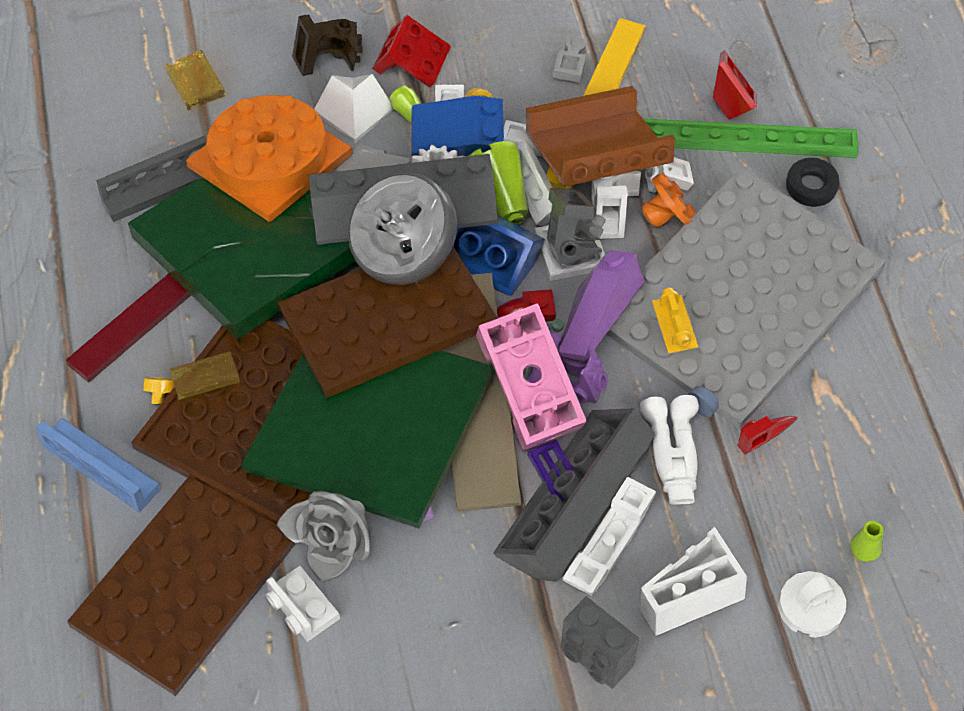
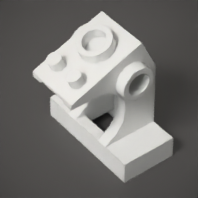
(614, 192)

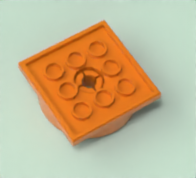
(266, 152)

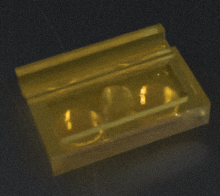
(195, 80)

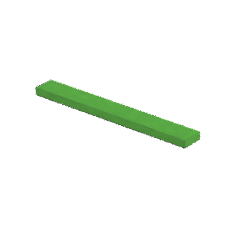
(758, 138)

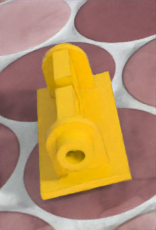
(674, 322)

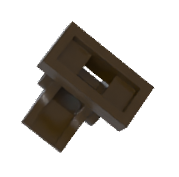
(326, 37)

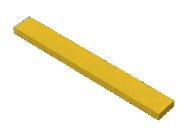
(610, 68)

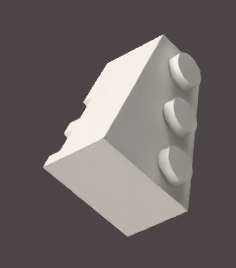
(693, 586)

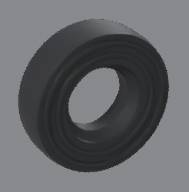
(810, 196)

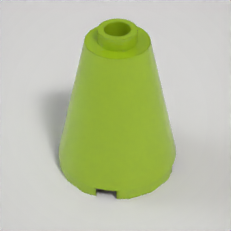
(508, 181)

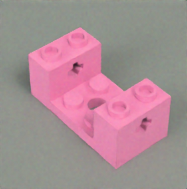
(539, 408)

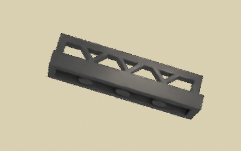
(154, 187)

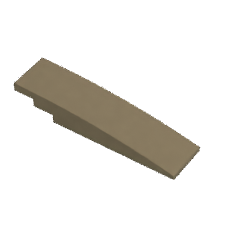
(486, 459)

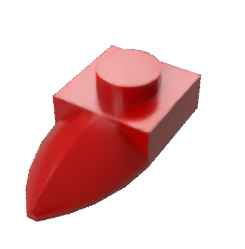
(542, 297)
(760, 432)

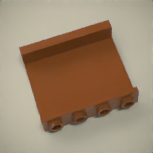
(596, 136)

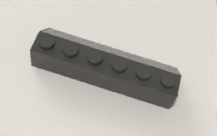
(465, 180)
(554, 530)

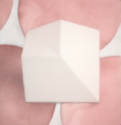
(353, 105)

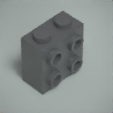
(598, 643)

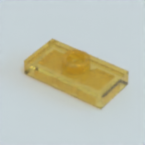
(204, 375)

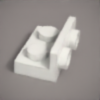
(302, 603)

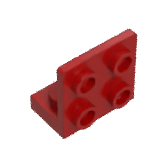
(413, 50)

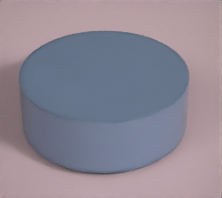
(707, 401)

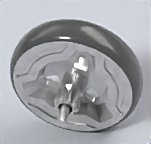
(389, 205)

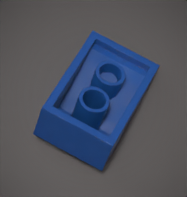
(458, 124)

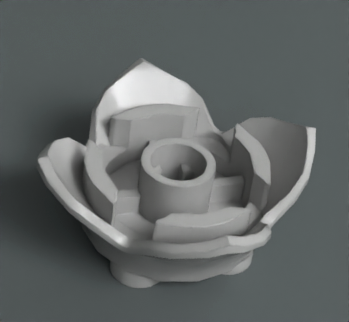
(331, 529)

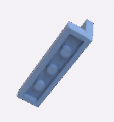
(98, 464)

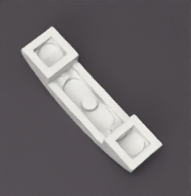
(611, 537)

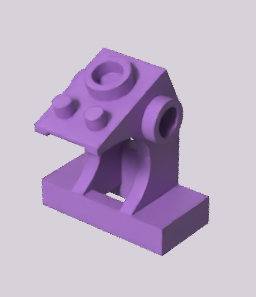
(591, 374)

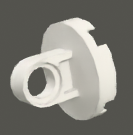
(812, 604)

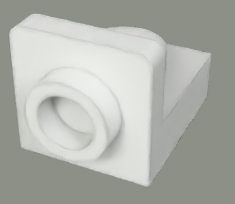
(677, 171)

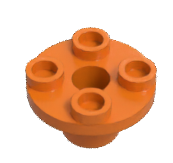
(667, 203)

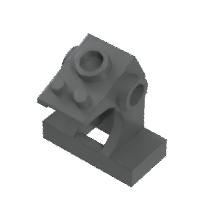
(566, 211)

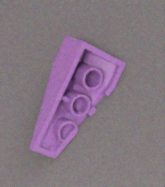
(600, 303)

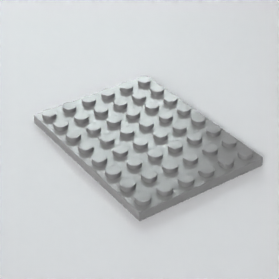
(757, 288)

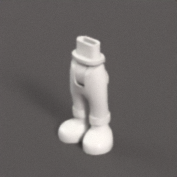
(677, 465)

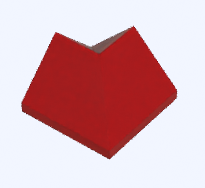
(732, 89)

